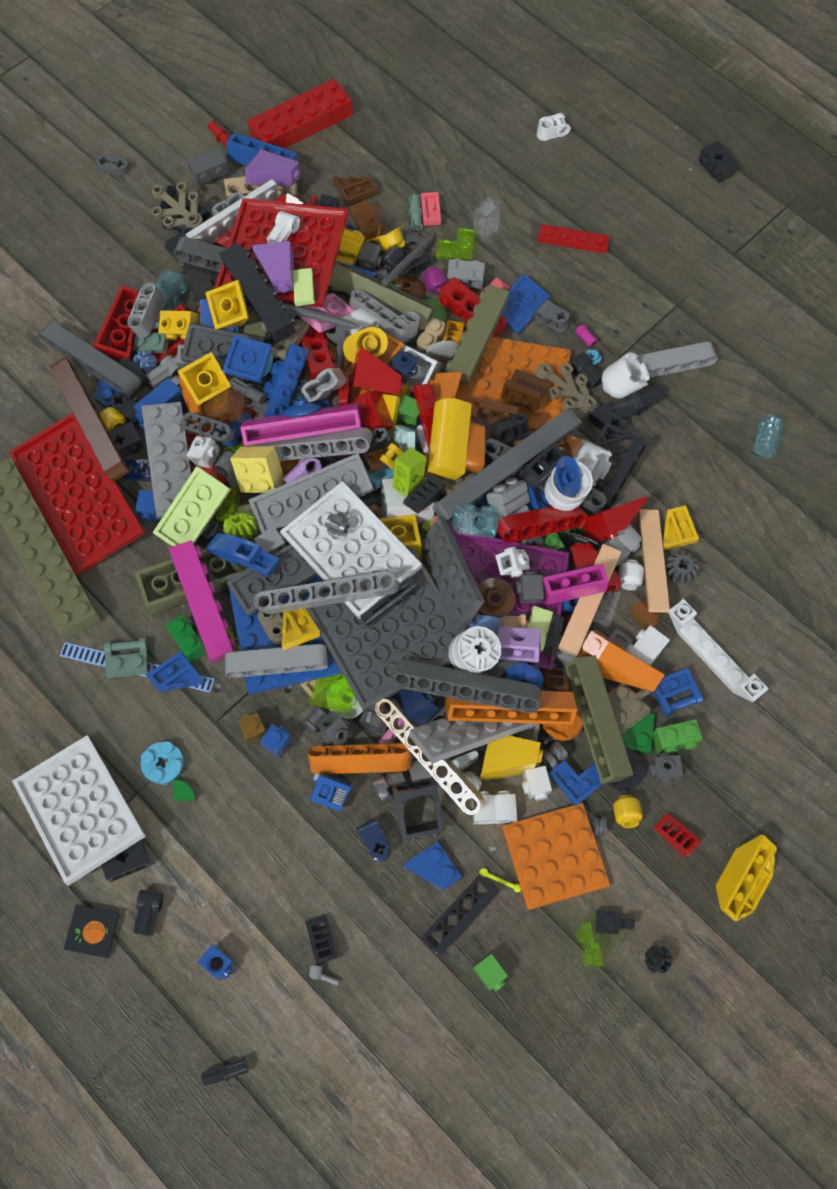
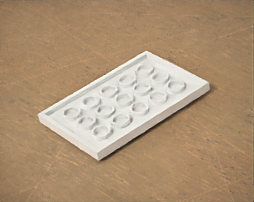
(363, 550)
(78, 810)

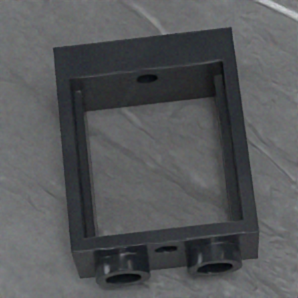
(412, 790)

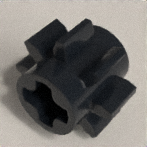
(658, 959)

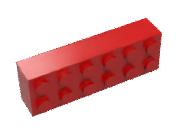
(302, 115)

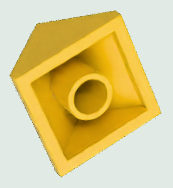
(227, 306)
(204, 378)

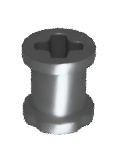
(316, 716)

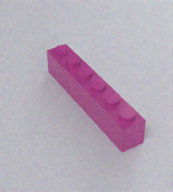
(283, 427)
(201, 601)

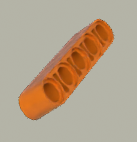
(359, 758)

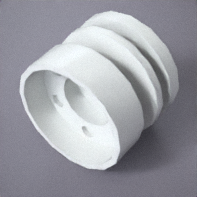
(562, 502)
(465, 657)

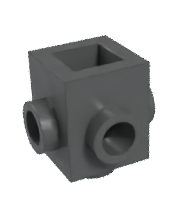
(334, 729)
(666, 768)

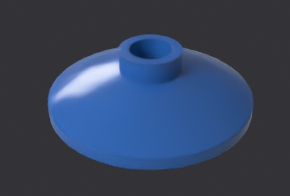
(302, 408)
(568, 476)

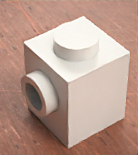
(536, 783)

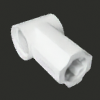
(284, 225)

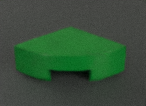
(182, 791)

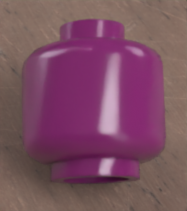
(434, 279)

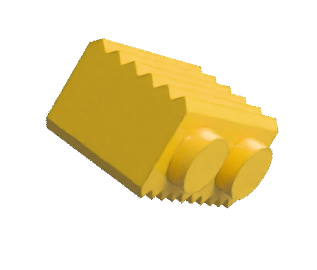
(351, 243)

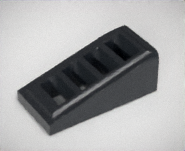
(433, 485)
(327, 957)

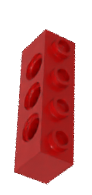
(462, 300)
(318, 355)

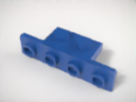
(284, 380)

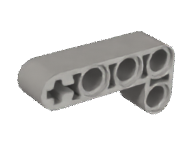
(399, 327)

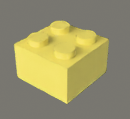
(257, 469)

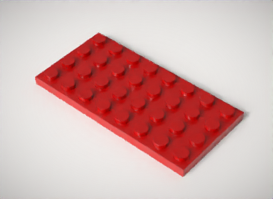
(76, 494)

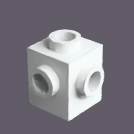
(203, 452)
(513, 562)

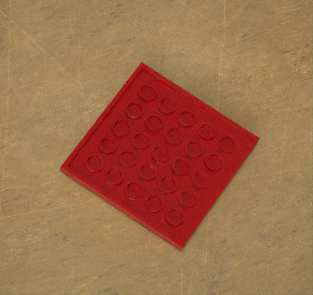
(313, 244)

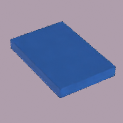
(522, 303)

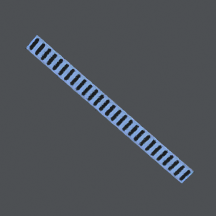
(98, 658)

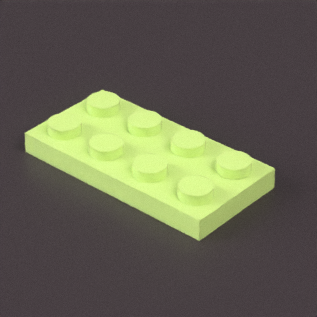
(192, 509)

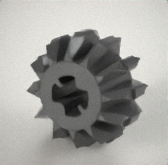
(689, 565)

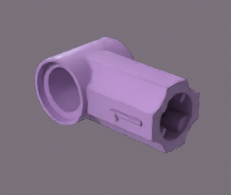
(301, 469)

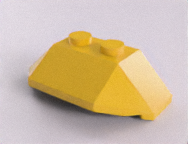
(746, 877)

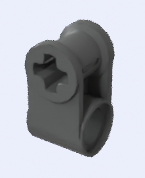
(550, 315)

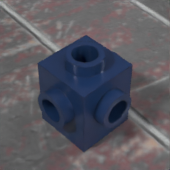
(405, 365)

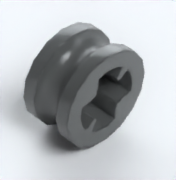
(599, 825)

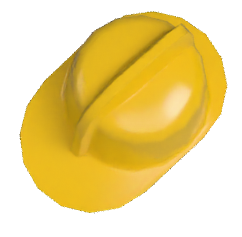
(391, 239)
(370, 338)

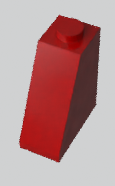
(374, 375)
(584, 556)

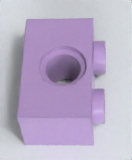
(520, 643)

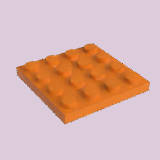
(555, 856)

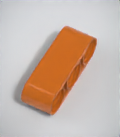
(476, 448)

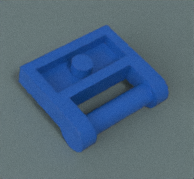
(674, 685)

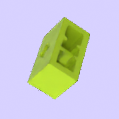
(408, 471)

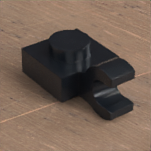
(608, 922)

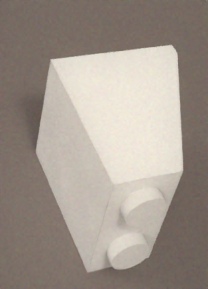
(392, 503)

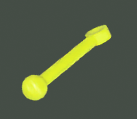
(516, 887)

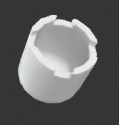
(625, 376)
(595, 459)

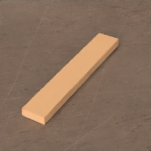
(653, 561)
(587, 606)

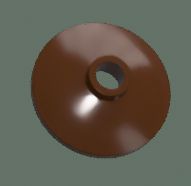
(415, 286)
(502, 592)

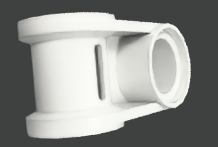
(551, 127)

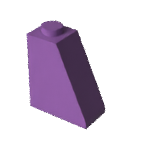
(272, 166)
(277, 264)

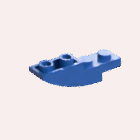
(243, 552)

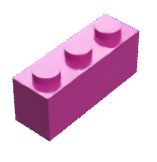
(575, 584)

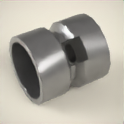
(372, 721)
(381, 785)

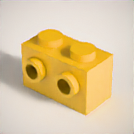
(176, 323)

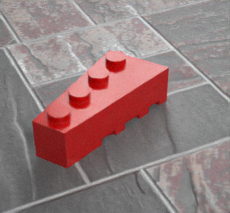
(115, 336)

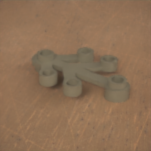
(160, 194)
(585, 401)

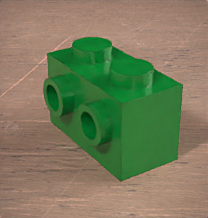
(186, 639)

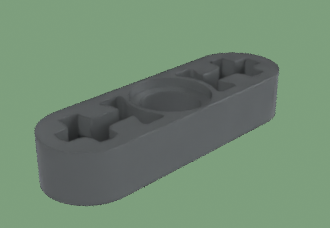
(202, 421)

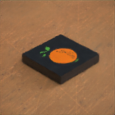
(91, 931)

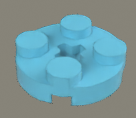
(151, 758)

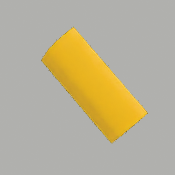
(449, 438)

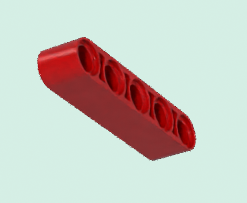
(539, 523)

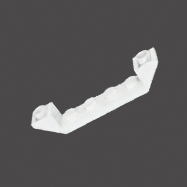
(713, 655)

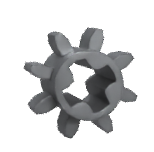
(337, 524)

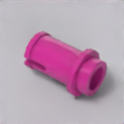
(583, 332)

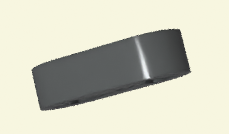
(112, 164)

